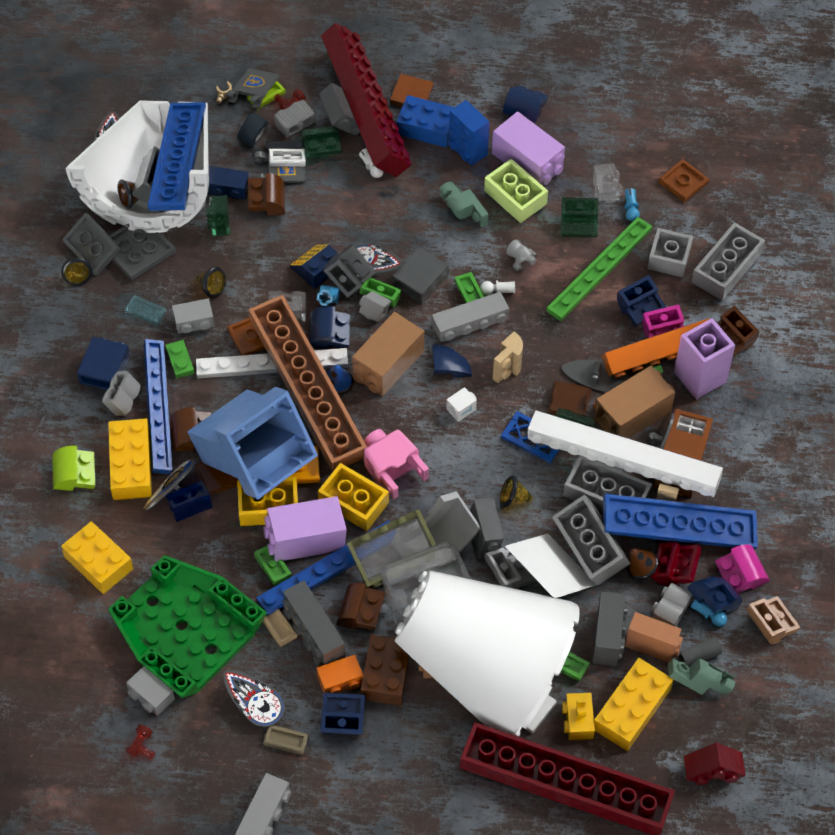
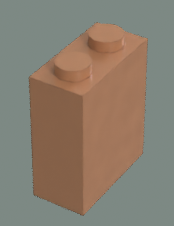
(654, 638)

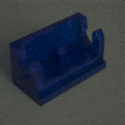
(189, 501)

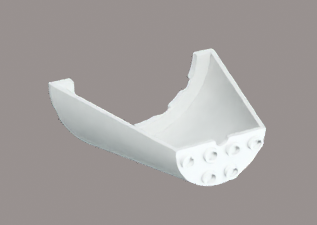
(119, 156)
(488, 644)

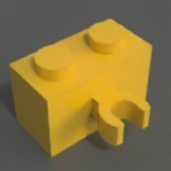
(579, 716)

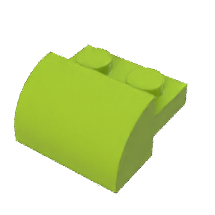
(73, 469)

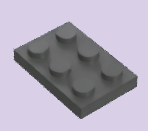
(91, 243)

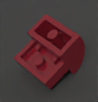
(676, 563)

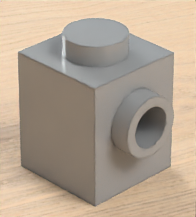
(374, 306)

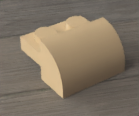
(509, 359)

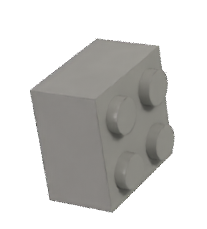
(670, 252)

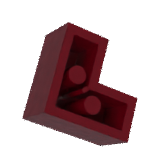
(714, 762)

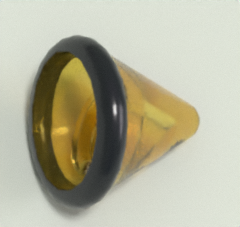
(76, 271)
(212, 281)
(514, 493)

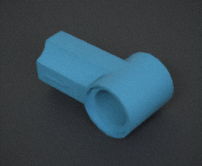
(328, 295)

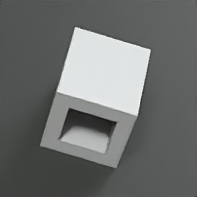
(461, 404)

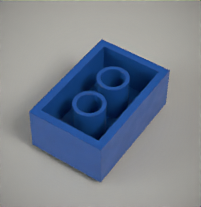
(424, 121)
(468, 132)

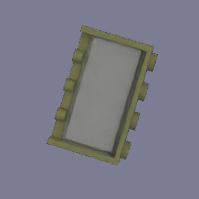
(389, 543)

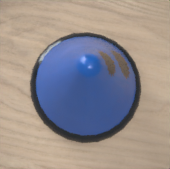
(340, 378)

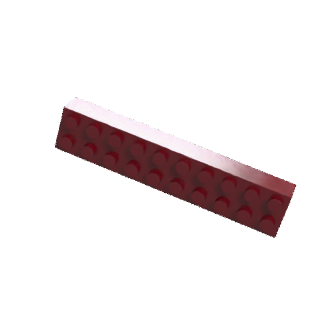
(366, 100)
(566, 779)

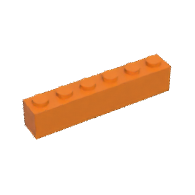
(645, 352)

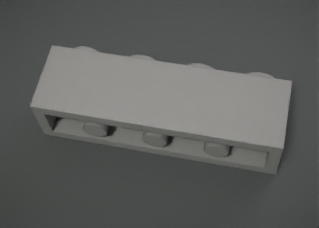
(470, 317)
(265, 807)

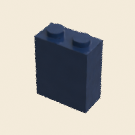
(102, 362)

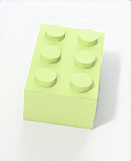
(516, 190)

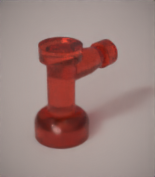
(298, 95)
(136, 747)

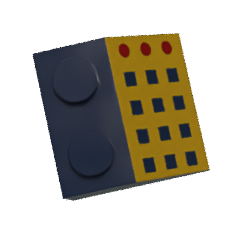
(312, 264)

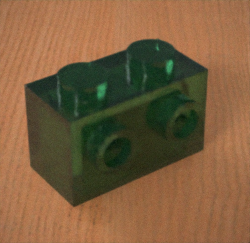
(218, 215)

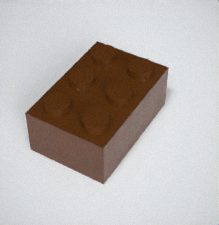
(385, 671)

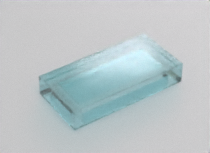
(146, 310)

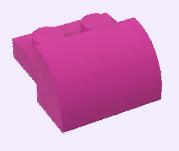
(662, 321)
(742, 568)

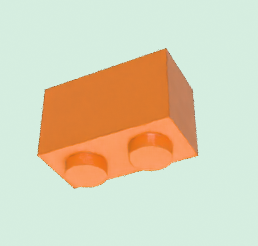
(340, 675)

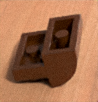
(267, 194)
(738, 329)
(182, 422)
(360, 607)

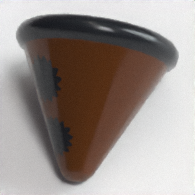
(125, 193)
(643, 563)

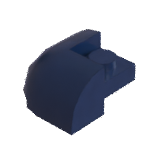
(716, 593)

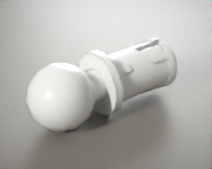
(375, 172)
(488, 288)

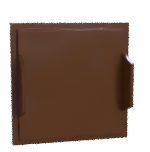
(569, 397)
(214, 479)

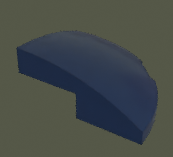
(449, 361)

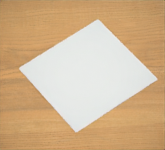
(550, 565)

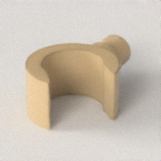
(222, 94)

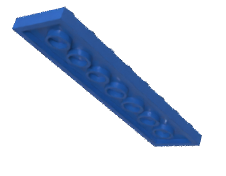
(177, 156)
(679, 521)

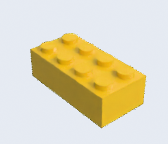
(130, 459)
(633, 704)

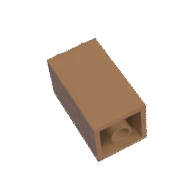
(388, 354)
(634, 404)

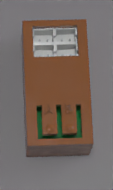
(688, 438)

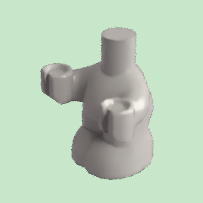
(521, 254)

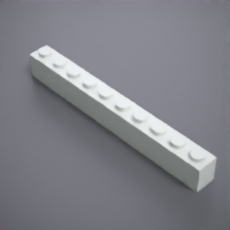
(625, 453)

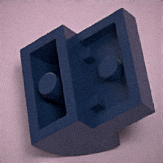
(525, 101)
(639, 299)
(329, 328)
(343, 714)

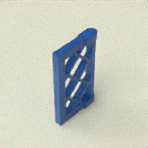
(519, 441)

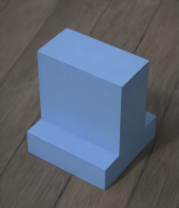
(255, 440)

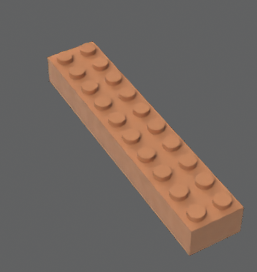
(307, 382)

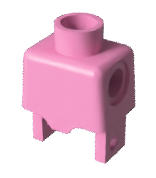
(390, 458)

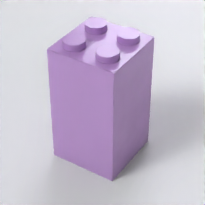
(529, 148)
(704, 358)
(305, 529)

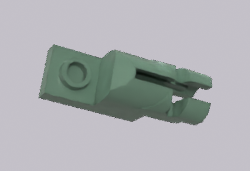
(463, 203)
(701, 676)

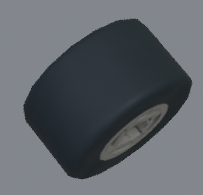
(252, 129)

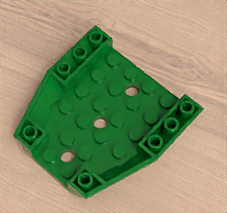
(214, 616)

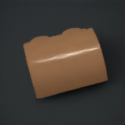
(772, 619)

